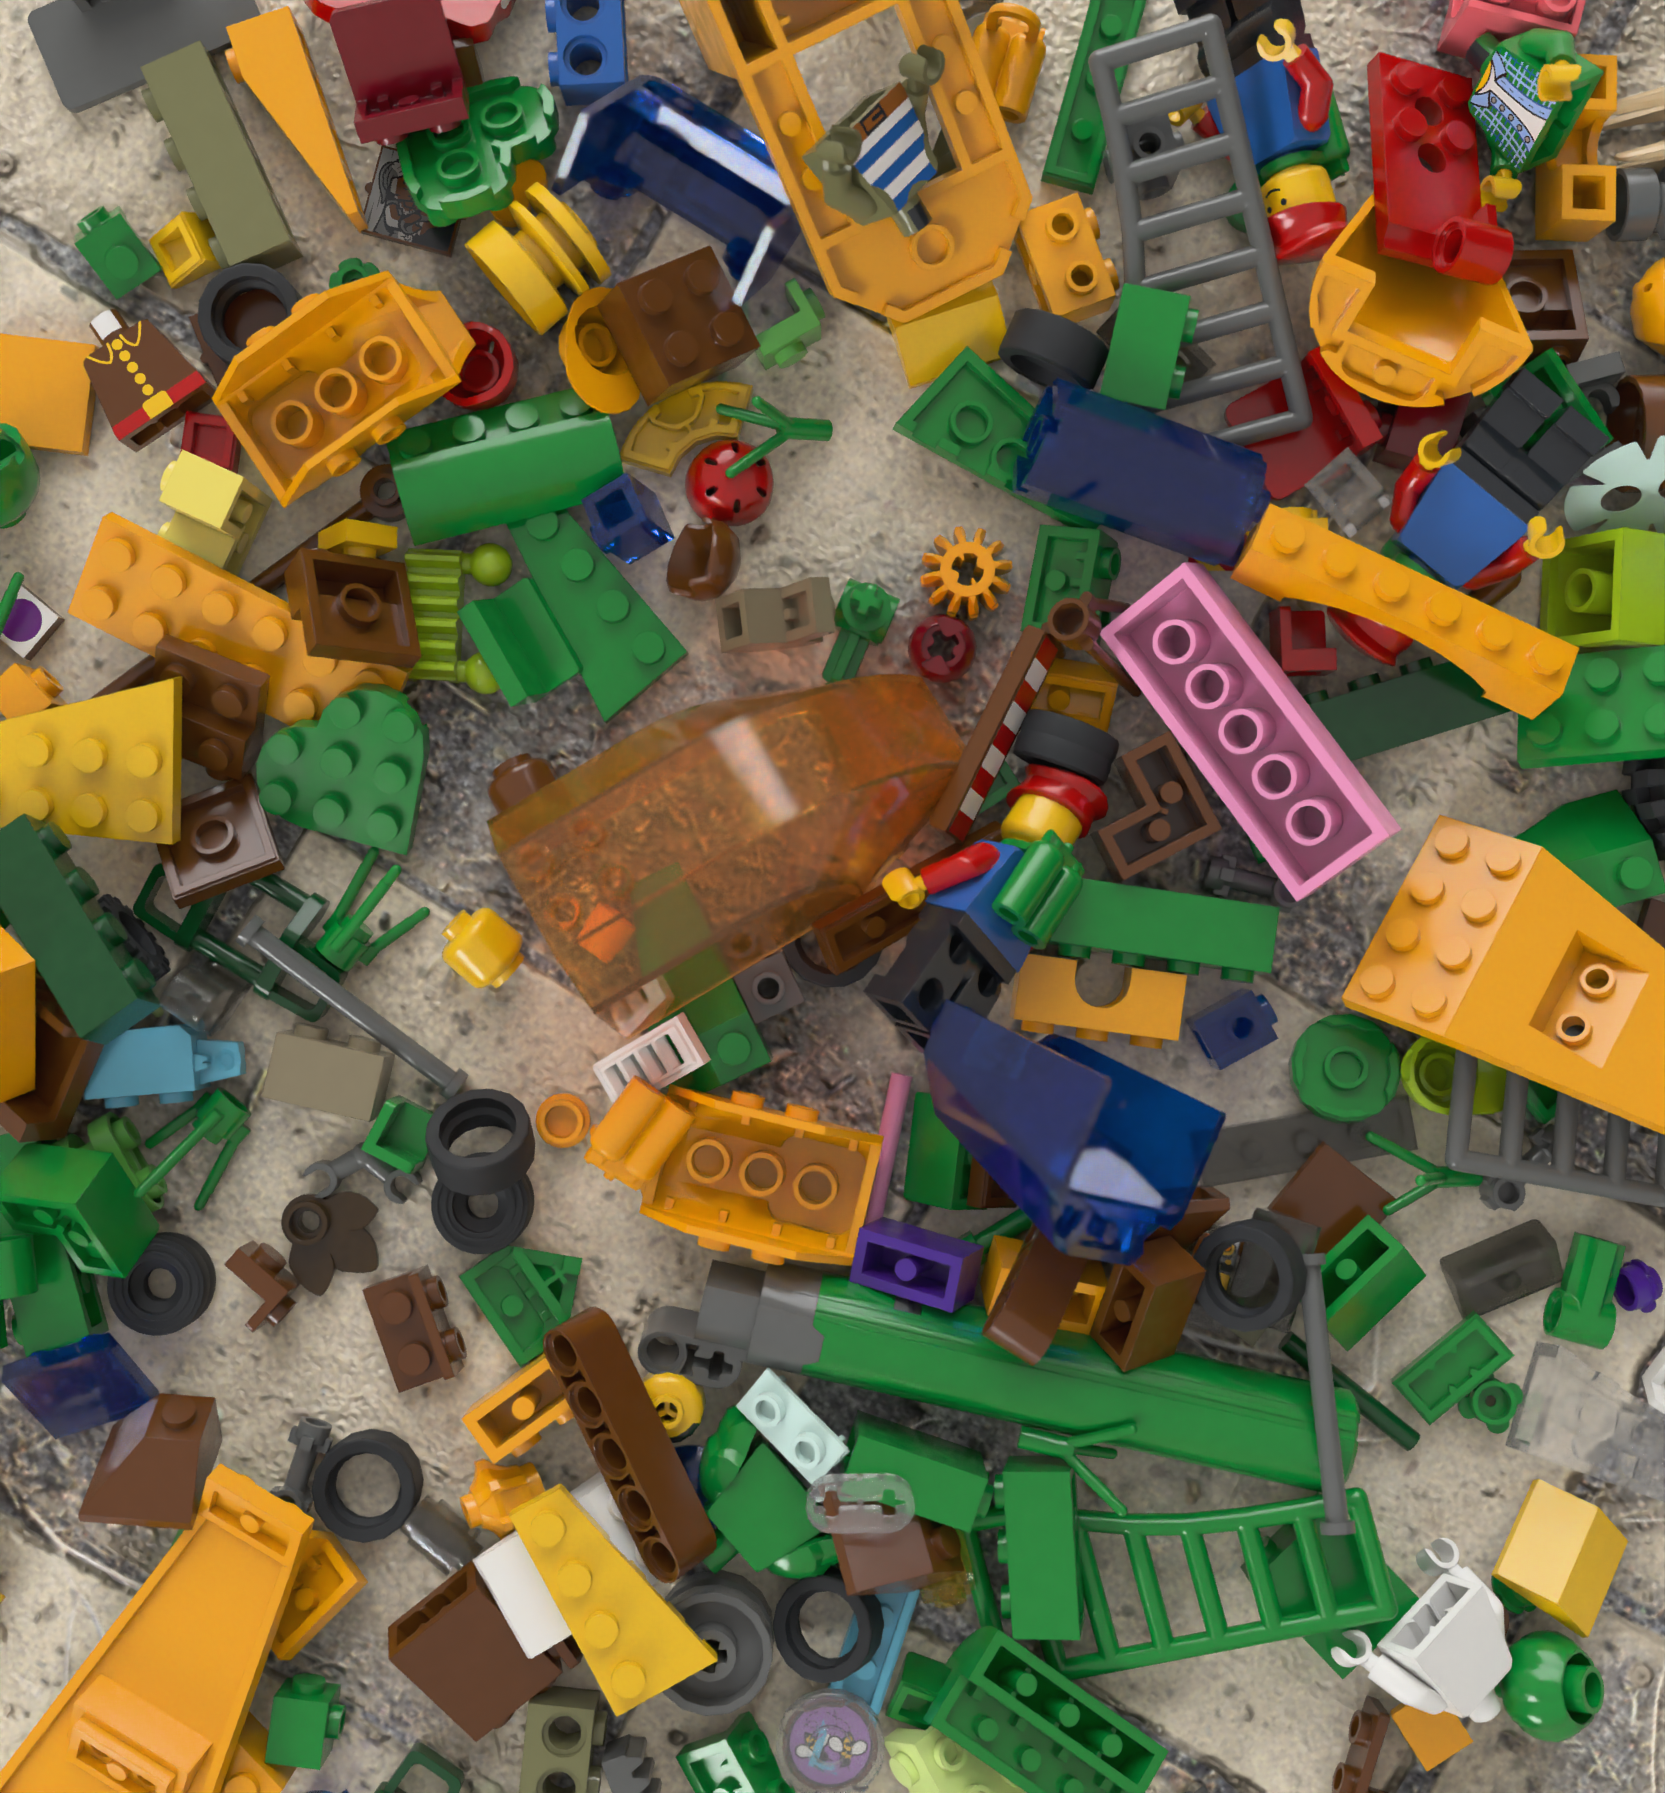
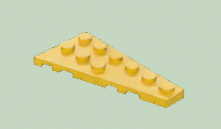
(99, 765)

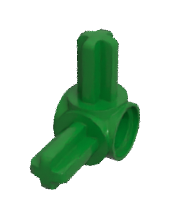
(862, 621)

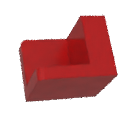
(1300, 642)

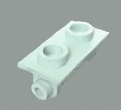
(792, 1426)

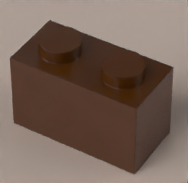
(1147, 1304)

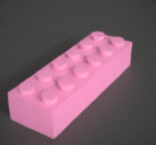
(1249, 730)

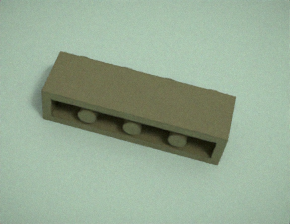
(219, 158)

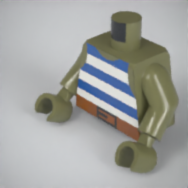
(882, 150)

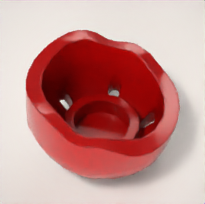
(485, 374)
(728, 490)

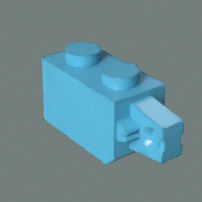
(162, 1062)

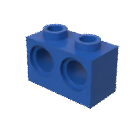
(595, 39)

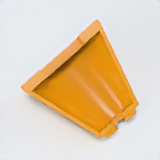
(1408, 329)

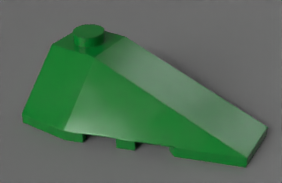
(1602, 846)

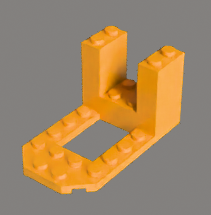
(971, 206)

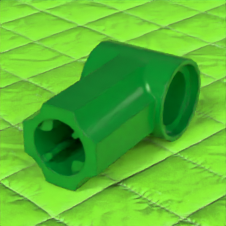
(1583, 1303)

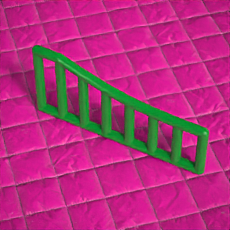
(1218, 1636)

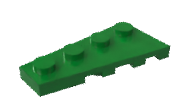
(977, 425)
(600, 613)

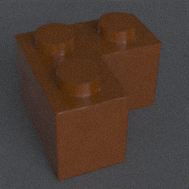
(1168, 814)

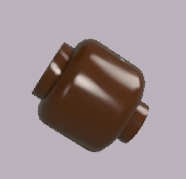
(519, 779)

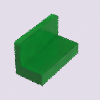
(521, 642)
(936, 1161)

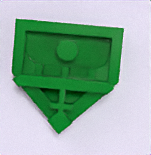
(524, 1295)

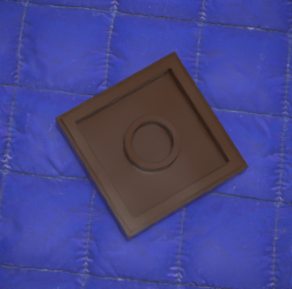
(221, 843)

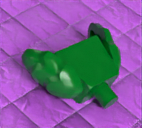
(758, 1505)

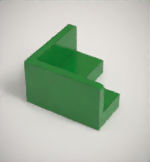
(80, 1200)

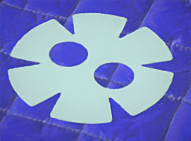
(1621, 468)

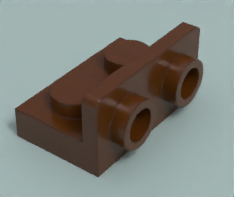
(415, 1328)

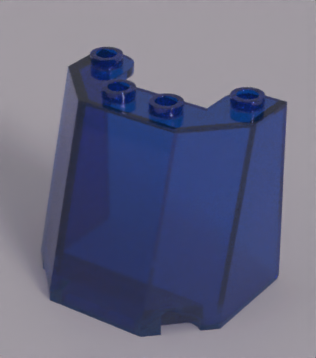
(1070, 1132)

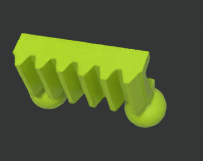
(437, 594)

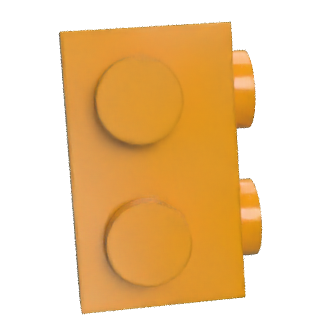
(321, 1589)

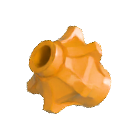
(497, 1492)

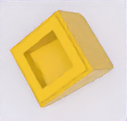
(184, 249)

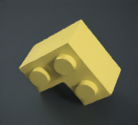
(214, 511)

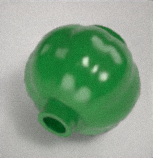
(1551, 1686)

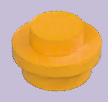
(563, 1120)

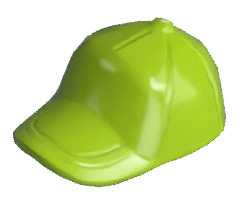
(1429, 1076)

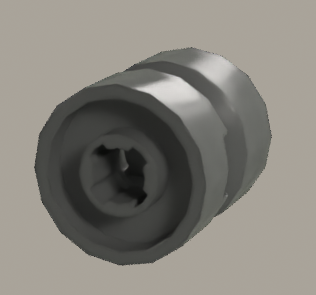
(1638, 205)

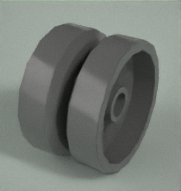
(737, 1616)

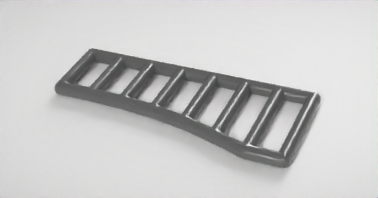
(1246, 199)
(1561, 1172)

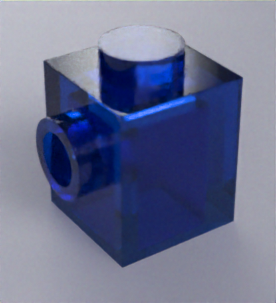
(627, 519)
(1233, 1027)

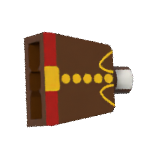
(142, 380)

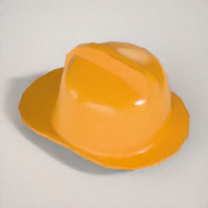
(594, 359)

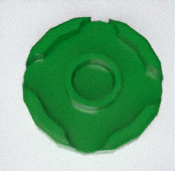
(1344, 1069)

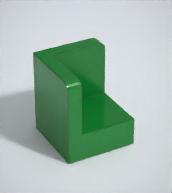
(400, 1135)

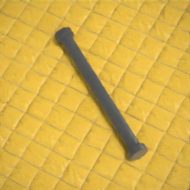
(351, 1007)
(1324, 1401)

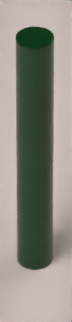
(1368, 1405)

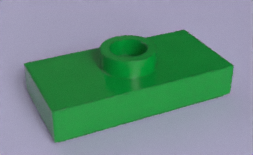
(1452, 1367)

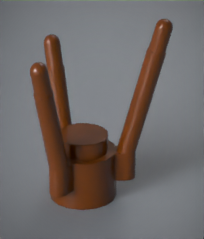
(1078, 627)

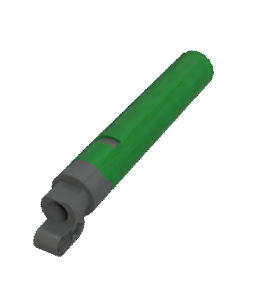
(898, 1347)

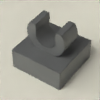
(1597, 378)

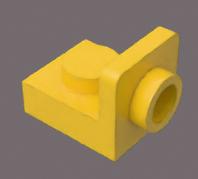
(358, 538)

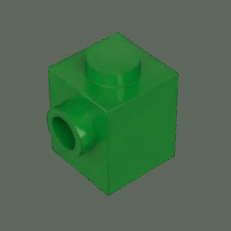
(304, 1722)

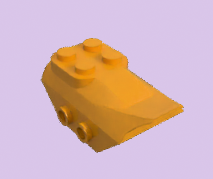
(340, 378)
(765, 1180)

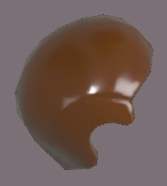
(704, 561)

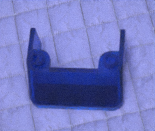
(692, 163)

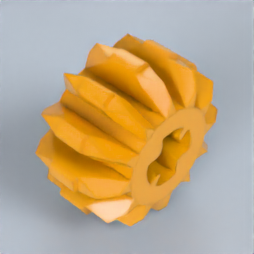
(984, 568)

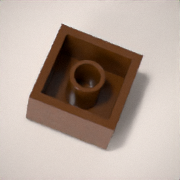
(678, 325)

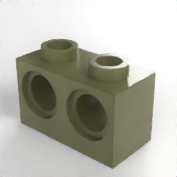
(552, 1750)

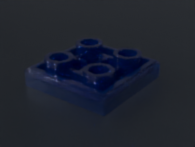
(79, 1385)

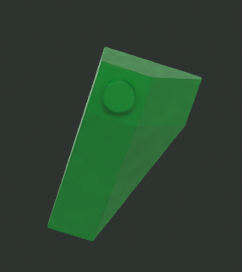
(726, 1034)

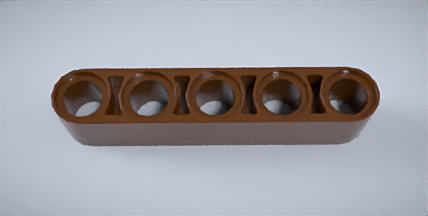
(1033, 1298)
(629, 1444)

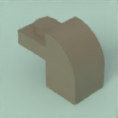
(776, 616)

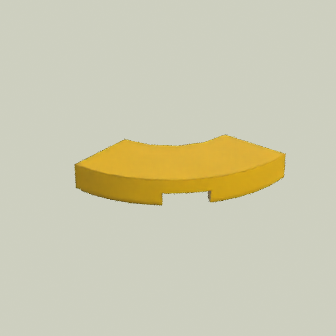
(682, 423)

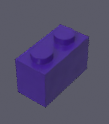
(916, 1264)

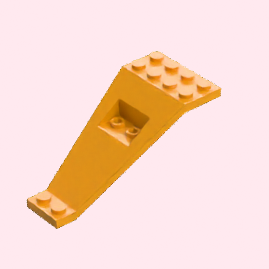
(1498, 961)

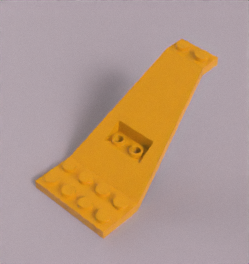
(180, 1663)

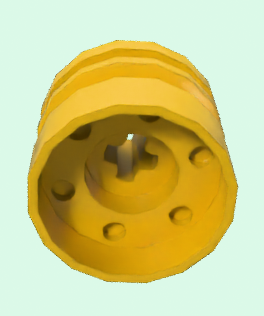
(538, 258)

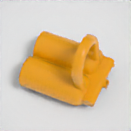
(1011, 57)
(638, 1134)

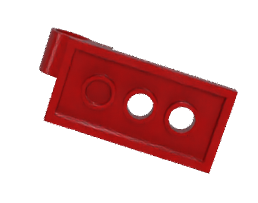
(1425, 213)

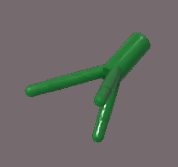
(785, 427)
(1434, 1178)
(1068, 1447)

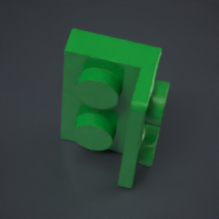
(1066, 566)
(733, 1761)

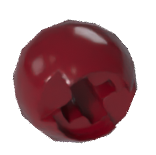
(949, 629)

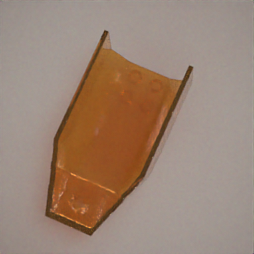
(723, 835)

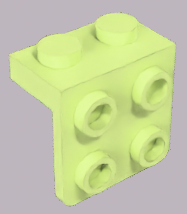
(936, 1764)

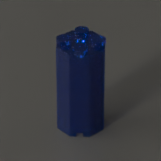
(1141, 474)

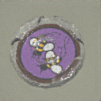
(830, 1743)

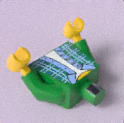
(1526, 102)

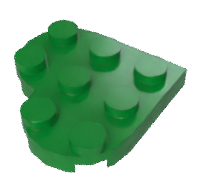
(476, 163)
(351, 770)

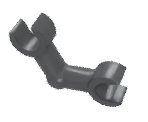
(356, 1160)

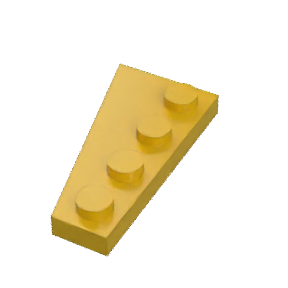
(615, 1615)

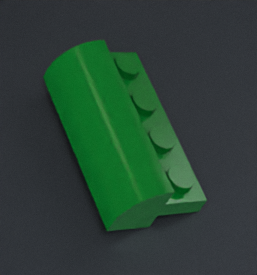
(502, 464)
(1038, 1723)

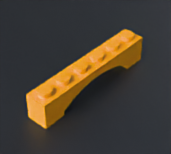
(1504, 655)

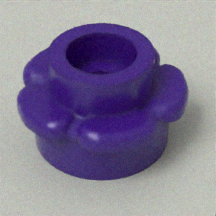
(1638, 1286)

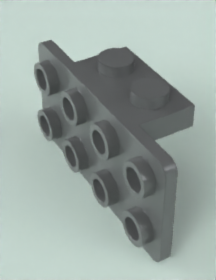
(101, 44)

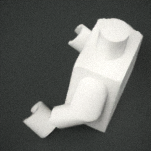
(1445, 1647)

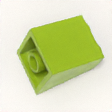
(1606, 591)

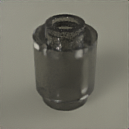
(441, 1535)

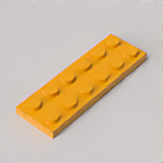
(152, 588)

